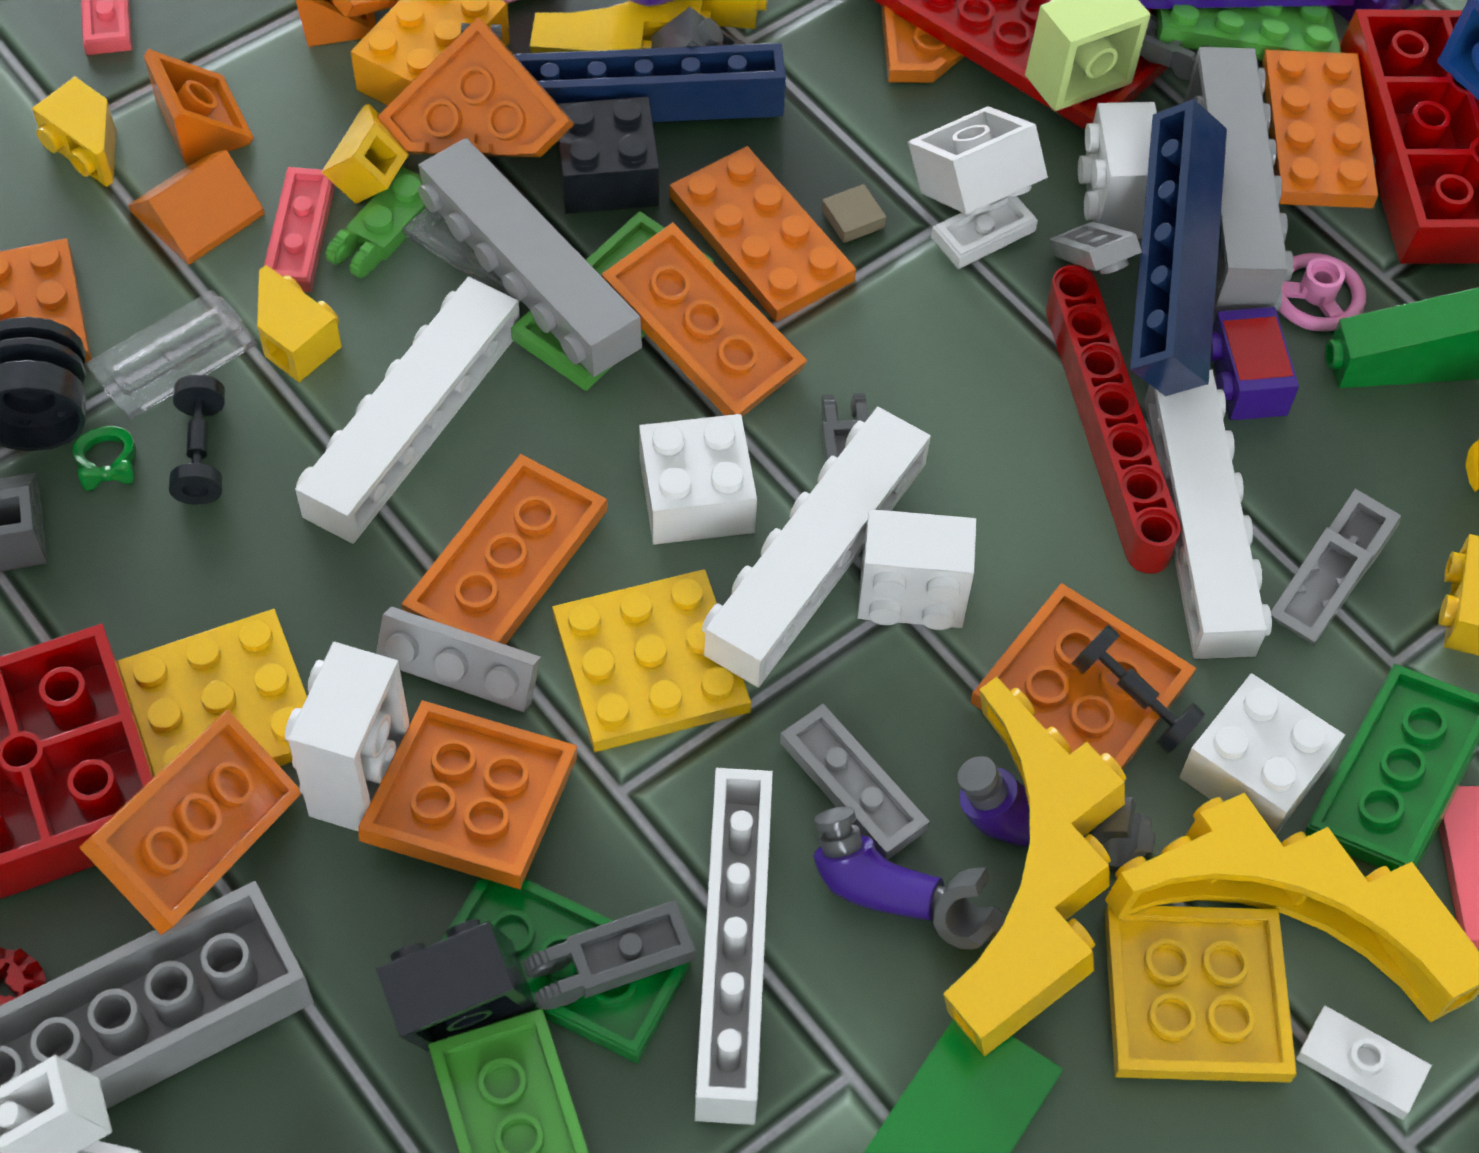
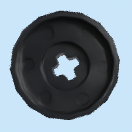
(40, 384)

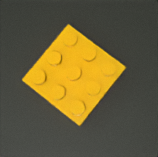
(644, 662)
(198, 678)
(1199, 994)

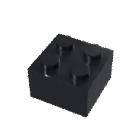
(609, 156)
(454, 984)

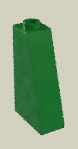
(1408, 343)

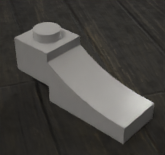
(1335, 566)

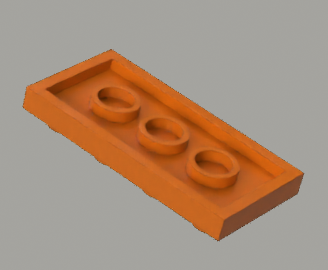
(1319, 128)
(762, 233)
(704, 322)
(508, 552)
(191, 822)

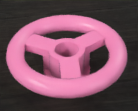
(1320, 287)

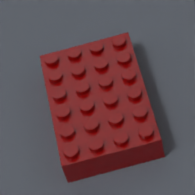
(1420, 133)
(64, 755)

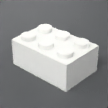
(347, 732)

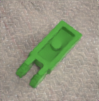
(378, 225)

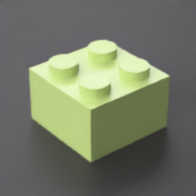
(1085, 48)

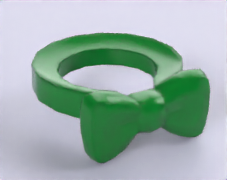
(121, 469)

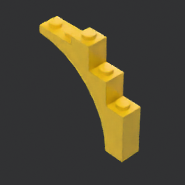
(631, 24)
(1383, 916)
(1037, 950)

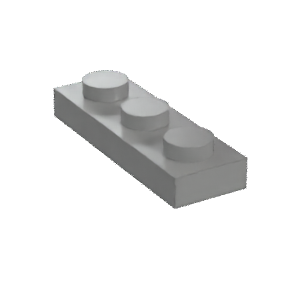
(1096, 247)
(459, 659)
(854, 780)

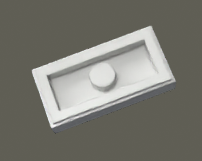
(971, 237)
(1363, 1062)

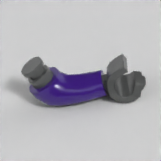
(1001, 811)
(866, 878)

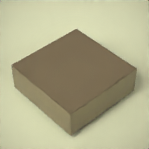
(853, 213)

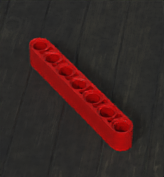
(1112, 420)

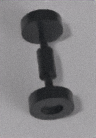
(194, 481)
(1139, 690)

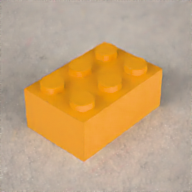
(413, 38)

